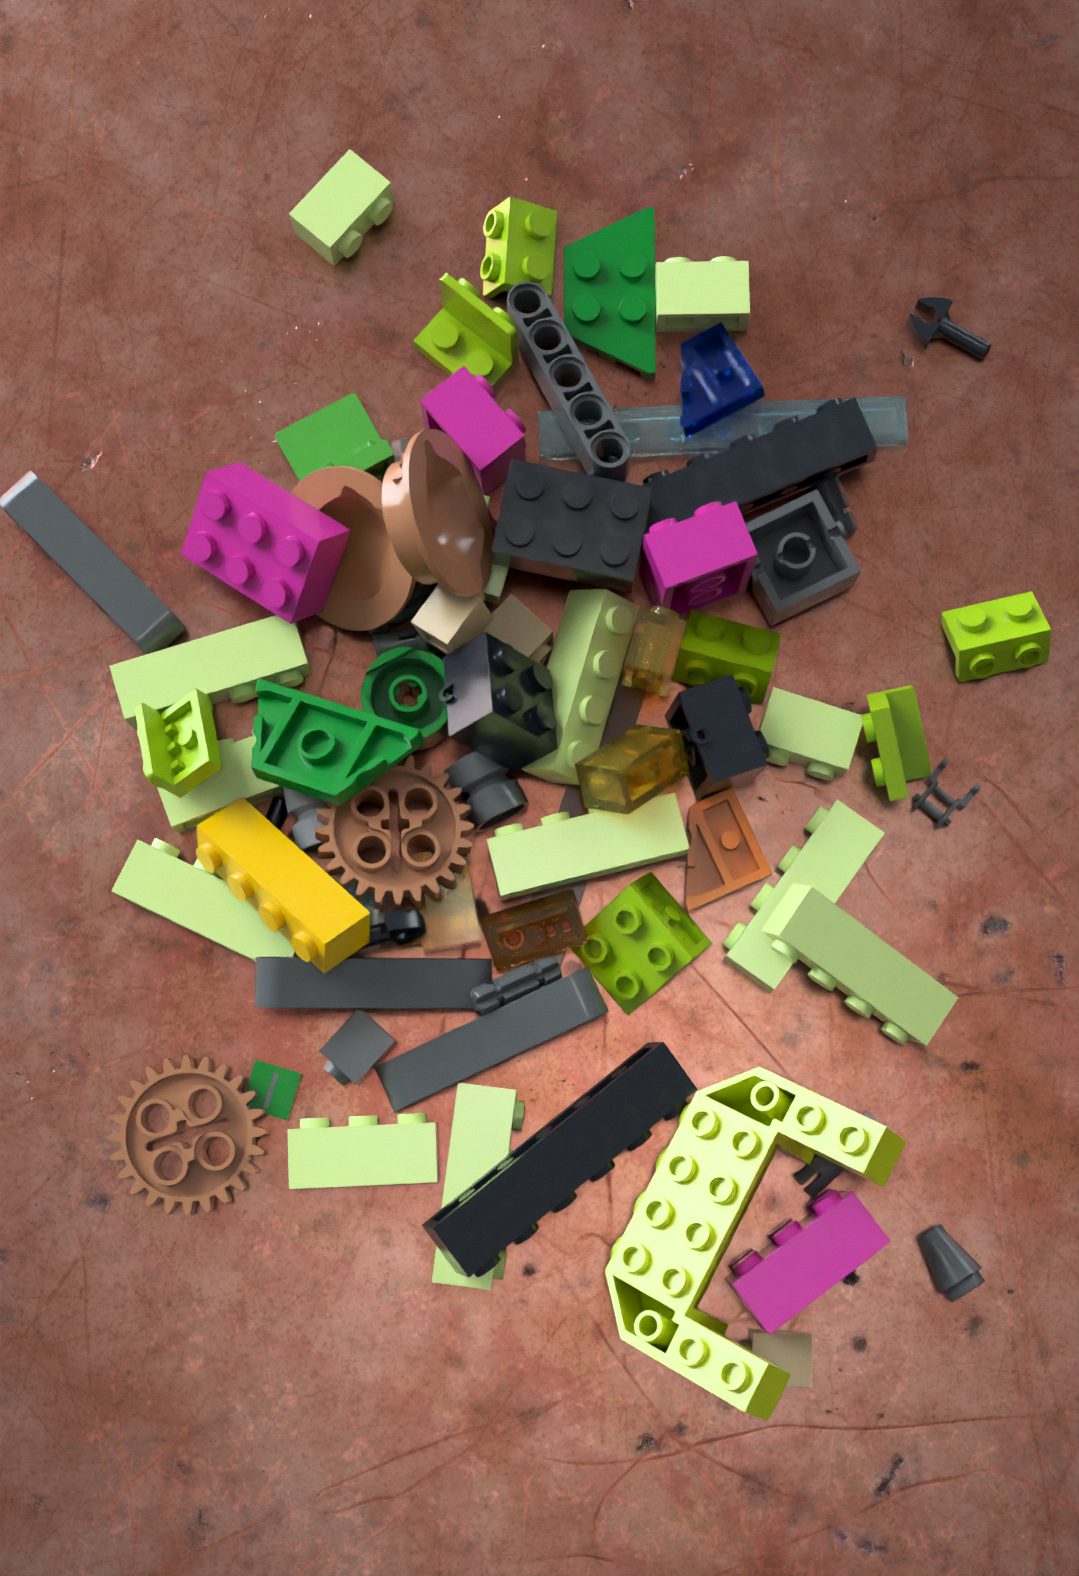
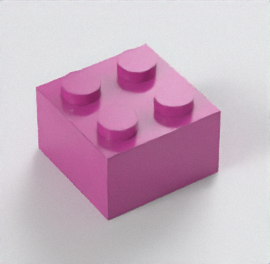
(476, 423)

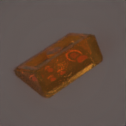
(534, 929)

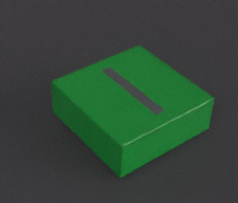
(275, 1089)

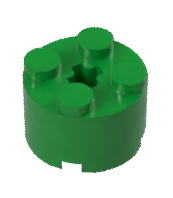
(402, 672)

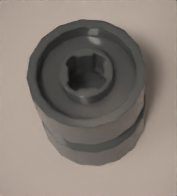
(487, 790)

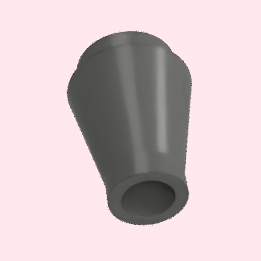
(950, 1264)

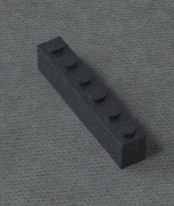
(766, 467)
(559, 1159)

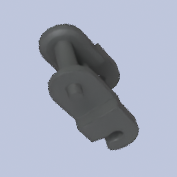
(932, 782)

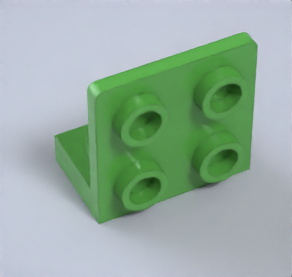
(336, 437)

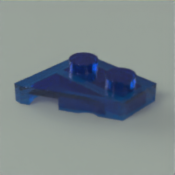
(714, 380)

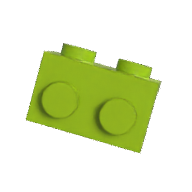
(518, 246)
(997, 636)
(724, 647)
(900, 739)
(179, 743)

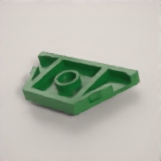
(613, 292)
(323, 744)

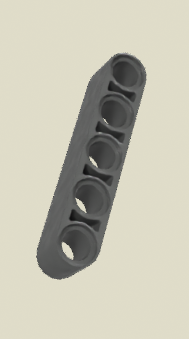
(567, 365)
(91, 564)
(370, 982)
(491, 1039)

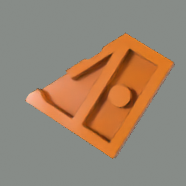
(721, 851)

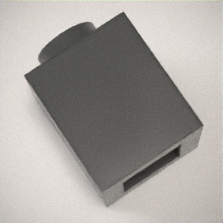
(357, 1049)

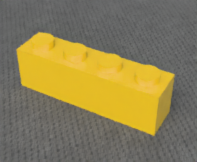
(282, 885)

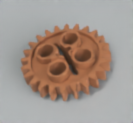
(438, 830)
(199, 1177)

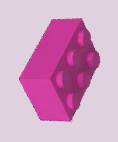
(265, 542)
(697, 559)
(805, 1258)

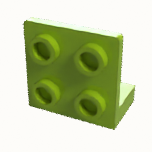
(469, 334)
(640, 942)

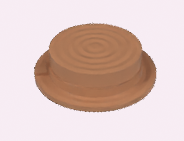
(438, 515)
(370, 579)

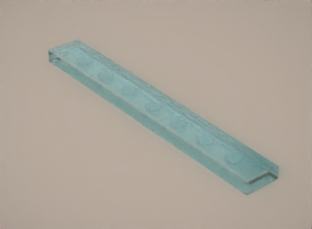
(659, 431)

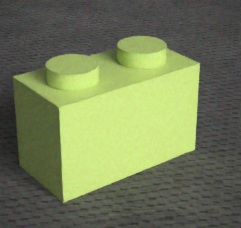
(342, 208)
(701, 294)
(809, 734)

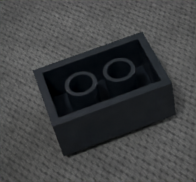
(571, 525)

